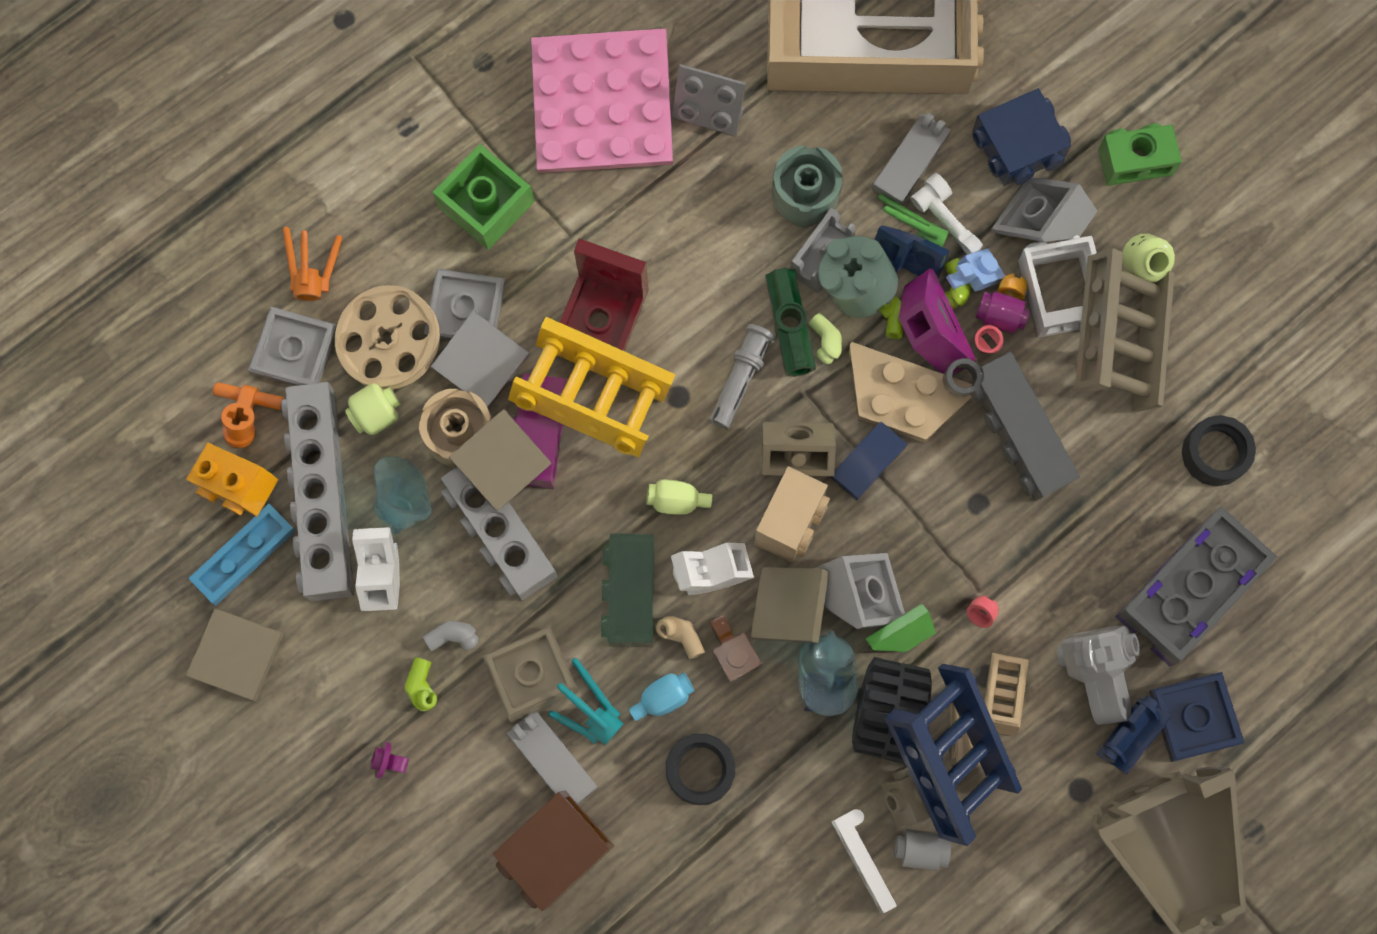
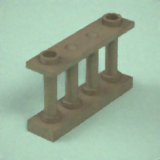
(1098, 331)

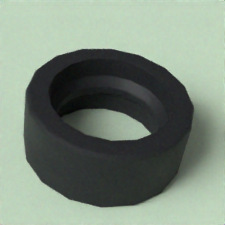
(1232, 428)
(700, 741)

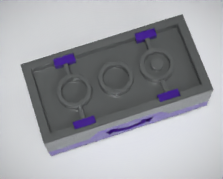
(1196, 586)

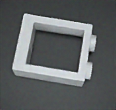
(1043, 253)

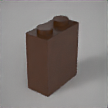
(552, 851)

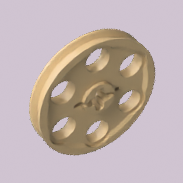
(401, 331)

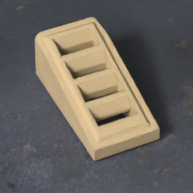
(1003, 724)

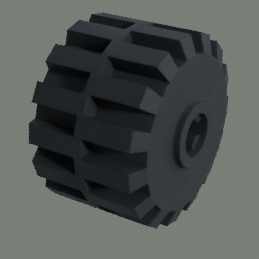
(885, 688)

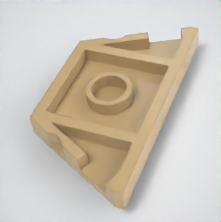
(901, 394)

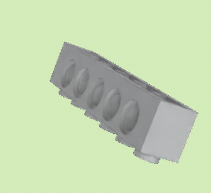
(336, 578)

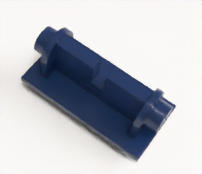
(1134, 736)

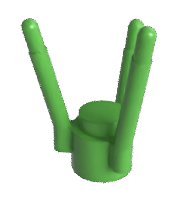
(925, 229)

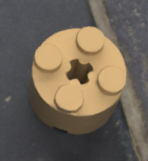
(445, 411)

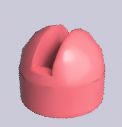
(996, 336)
(979, 618)

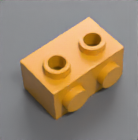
(231, 479)

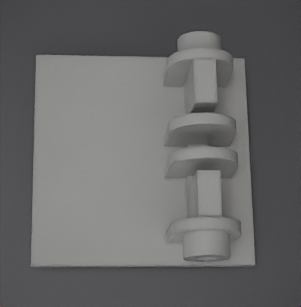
(708, 100)

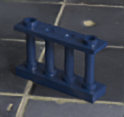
(925, 757)

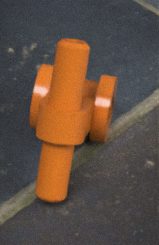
(239, 417)

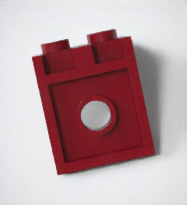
(606, 285)

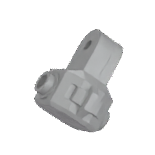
(1099, 661)

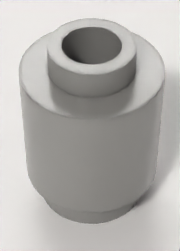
(922, 850)

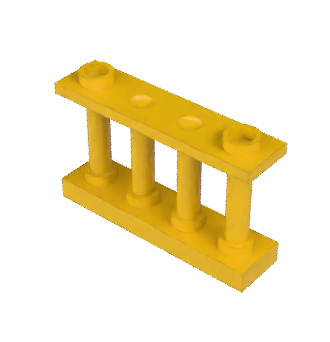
(600, 358)

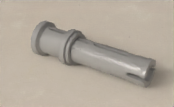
(747, 362)

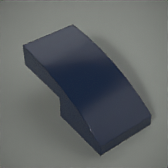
(911, 251)
(868, 460)

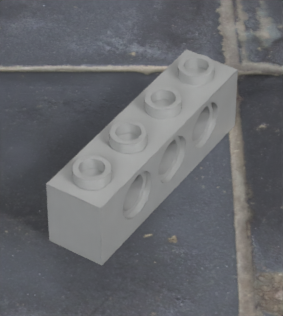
(523, 579)

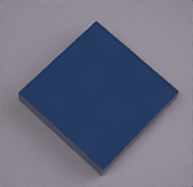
(1200, 717)

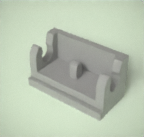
(810, 255)

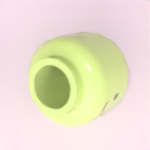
(1148, 257)
(372, 409)

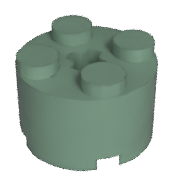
(791, 182)
(858, 276)

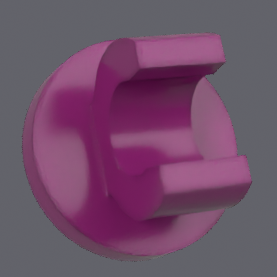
(384, 760)

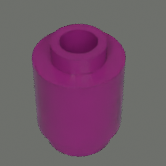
(1002, 312)

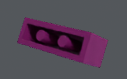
(544, 433)

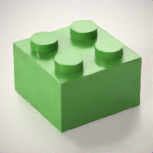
(484, 196)

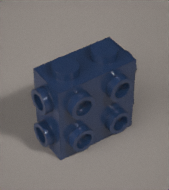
(1021, 138)

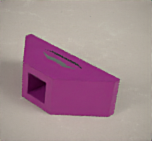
(932, 323)

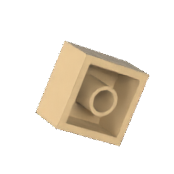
(790, 514)

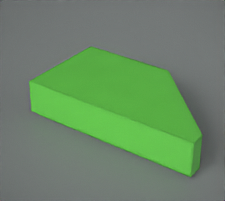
(904, 631)

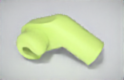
(830, 338)

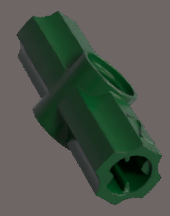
(795, 341)

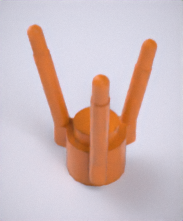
(307, 283)

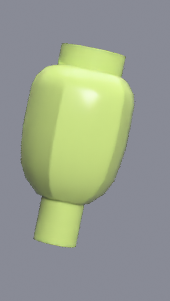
(676, 497)

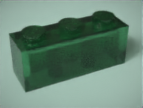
(629, 590)

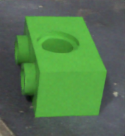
(1124, 166)

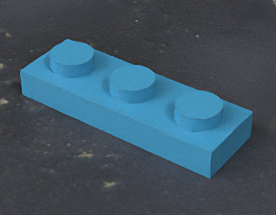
(242, 554)

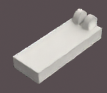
(861, 859)

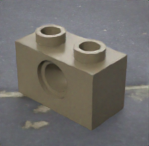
(800, 446)

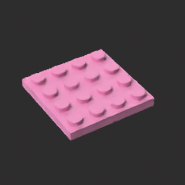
(602, 101)

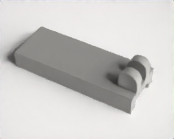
(912, 158)
(551, 757)

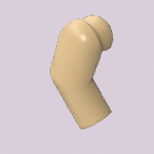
(683, 632)

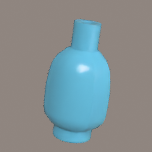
(663, 696)

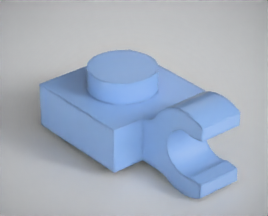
(978, 269)

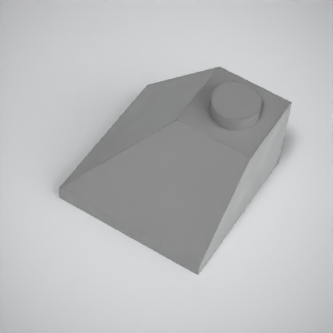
(1046, 211)
(863, 590)

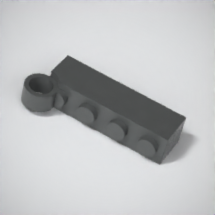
(1019, 422)

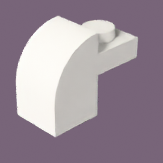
(712, 568)
(377, 569)

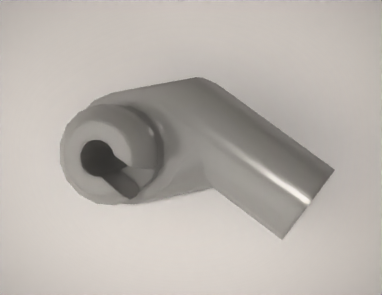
(452, 631)

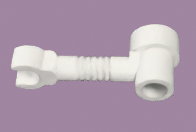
(931, 198)

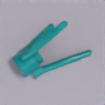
(602, 723)

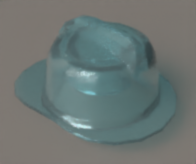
(400, 494)
(828, 675)

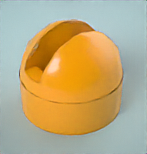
(1013, 286)

